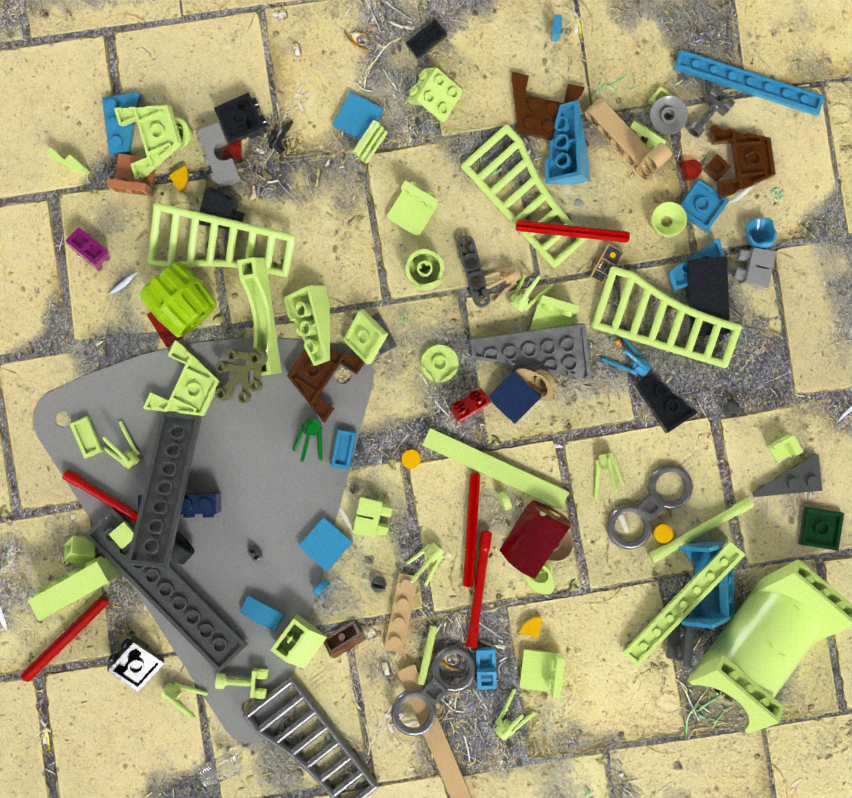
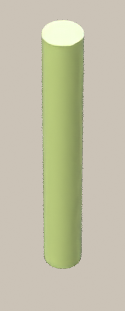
(427, 655)

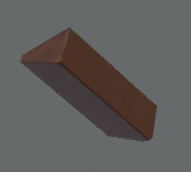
(344, 639)

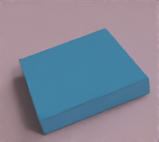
(356, 116)
(702, 205)
(325, 544)

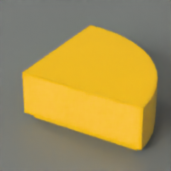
(180, 178)
(531, 627)

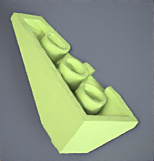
(311, 315)

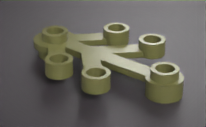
(225, 392)

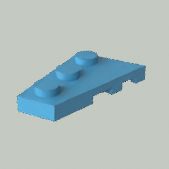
(119, 137)
(678, 275)

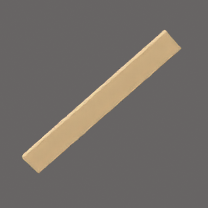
(435, 738)

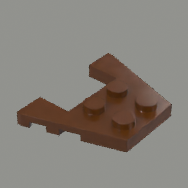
(538, 115)
(751, 159)
(312, 379)

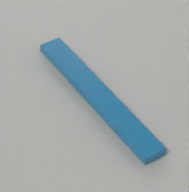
(748, 82)

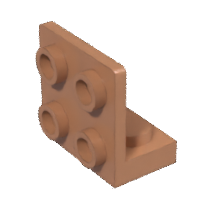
(124, 178)

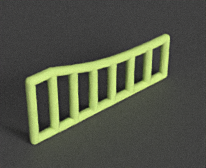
(534, 180)
(215, 221)
(665, 300)

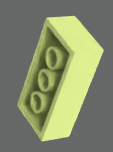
(73, 587)

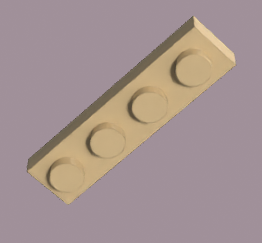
(400, 613)

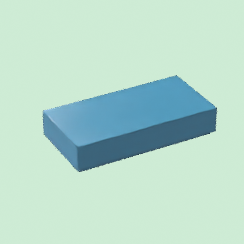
(343, 449)

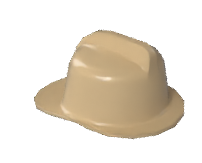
(540, 380)

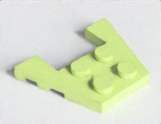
(157, 132)
(193, 390)

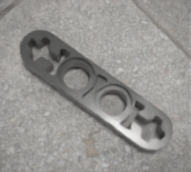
(475, 271)

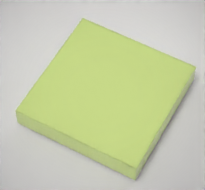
(365, 336)

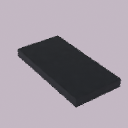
(708, 290)

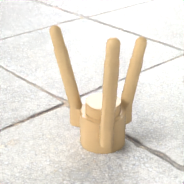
(509, 276)

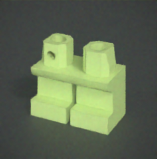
(374, 509)

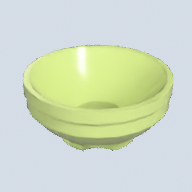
(675, 213)

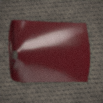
(534, 538)

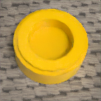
(411, 459)
(662, 533)

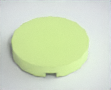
(439, 363)

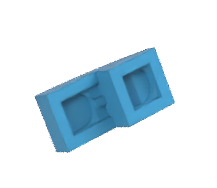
(262, 613)
(486, 668)

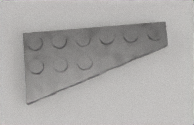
(553, 349)

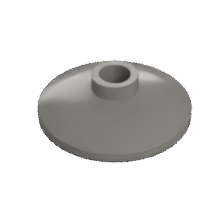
(675, 109)

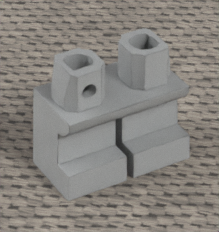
(756, 269)

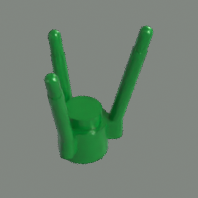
(309, 427)

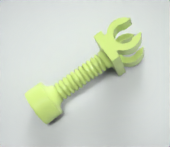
(260, 693)

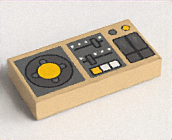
(610, 257)

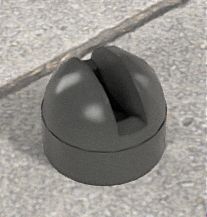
(732, 409)
(380, 581)

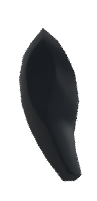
(275, 143)

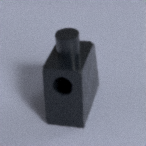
(220, 205)

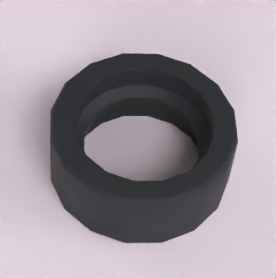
(182, 549)

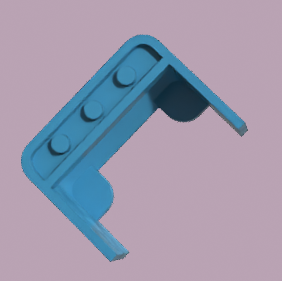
(720, 601)

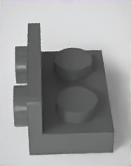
(681, 643)

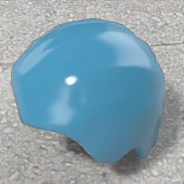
(760, 233)

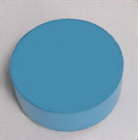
(321, 587)

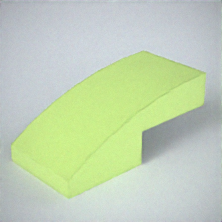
(70, 162)

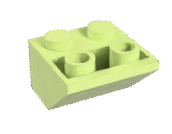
(298, 642)

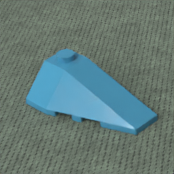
(568, 151)

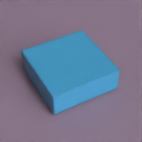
(556, 27)

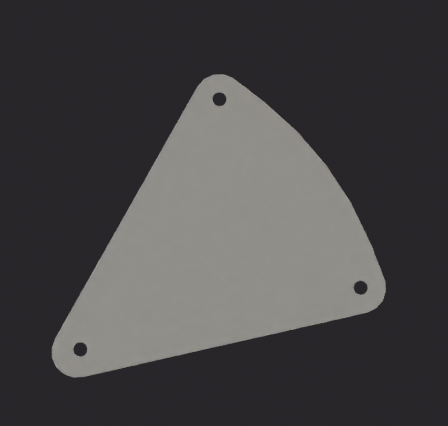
(263, 486)

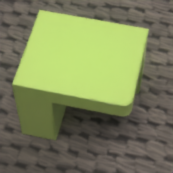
(784, 447)
(79, 550)

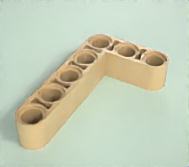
(625, 141)

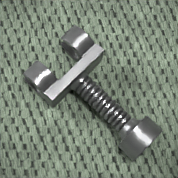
(696, 128)

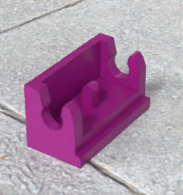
(87, 248)

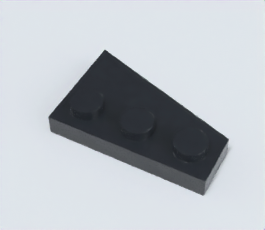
(666, 406)

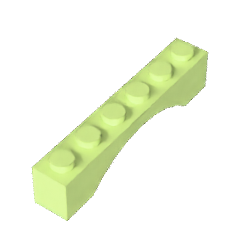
(255, 281)

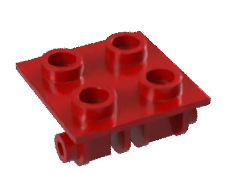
(467, 407)

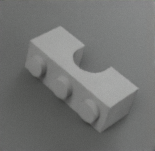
(213, 140)

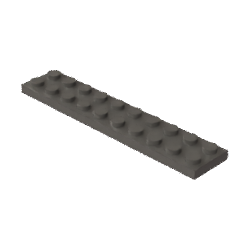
(172, 598)

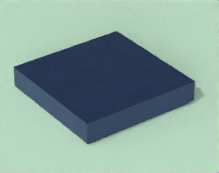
(514, 397)

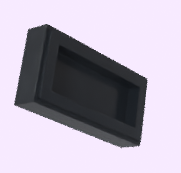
(426, 39)

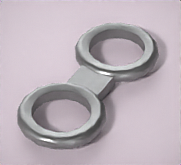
(649, 506)
(433, 691)

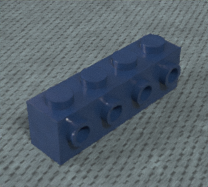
(198, 503)

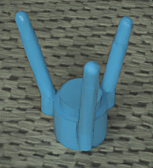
(639, 364)

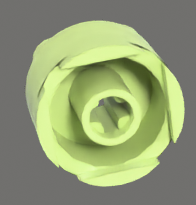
(432, 262)

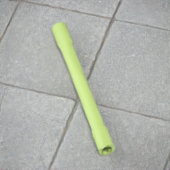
(737, 509)

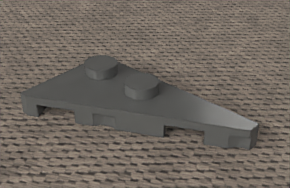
(799, 479)

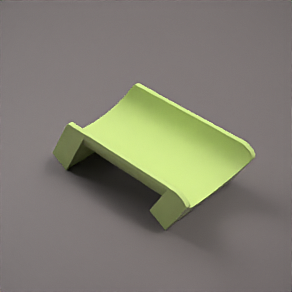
(770, 639)

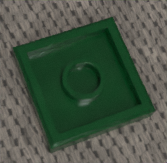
(821, 528)

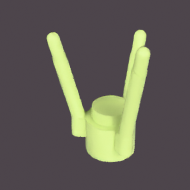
(520, 301)
(128, 458)
(609, 462)
(433, 553)
(172, 693)
(507, 728)

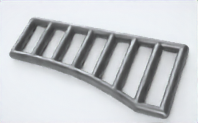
(294, 752)

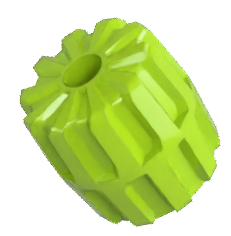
(178, 299)

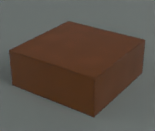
(716, 168)

